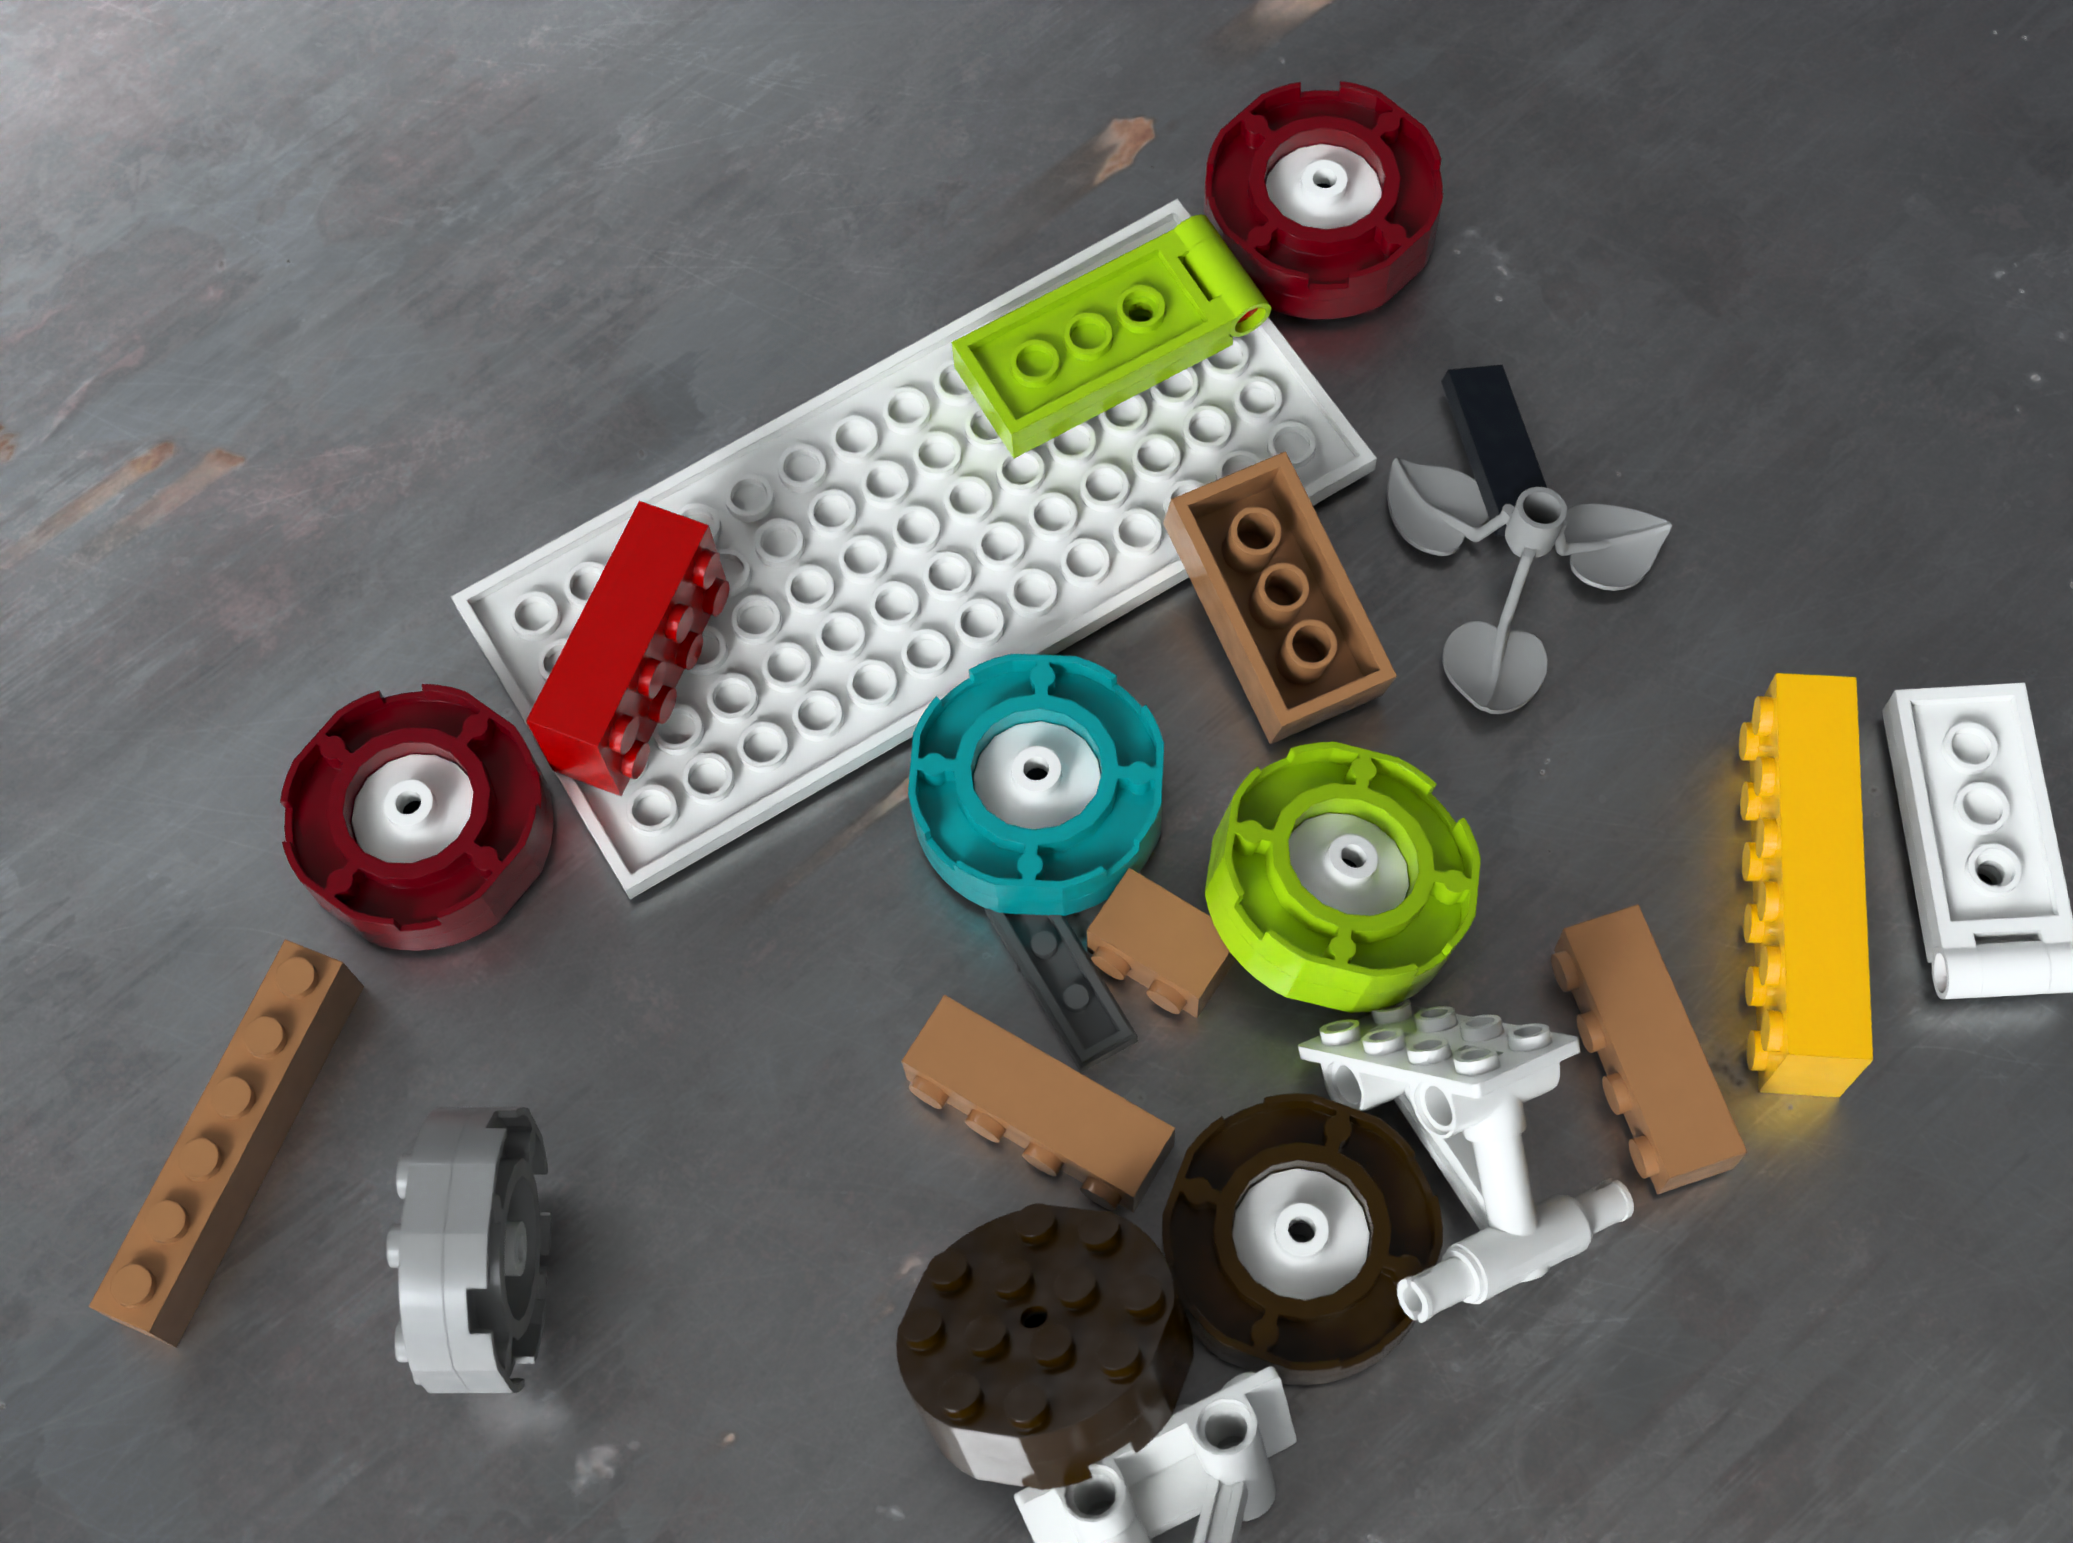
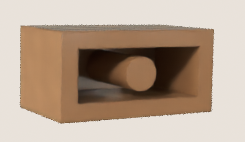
(1159, 944)

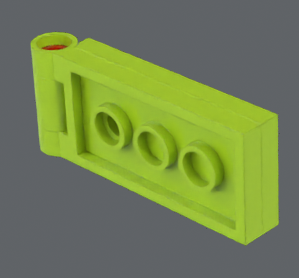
(1109, 335)

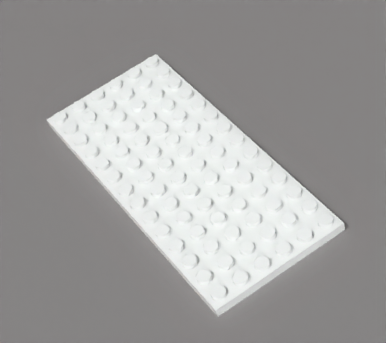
(892, 551)

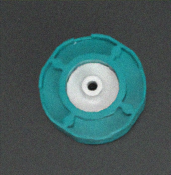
(1037, 784)

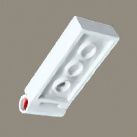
(1974, 807)

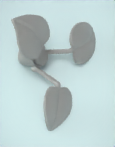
(1606, 547)

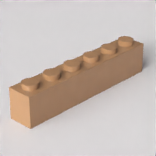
(228, 1144)

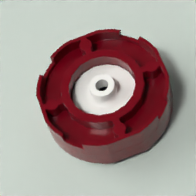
(1325, 197)
(417, 817)

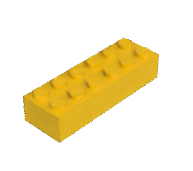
(1806, 887)

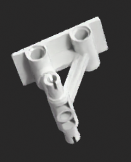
(1464, 1098)
(1201, 1463)

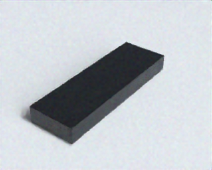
(1492, 435)

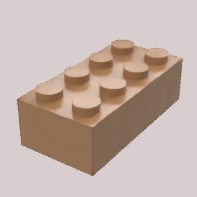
(1278, 597)

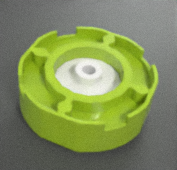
(1341, 878)

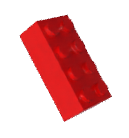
(630, 649)

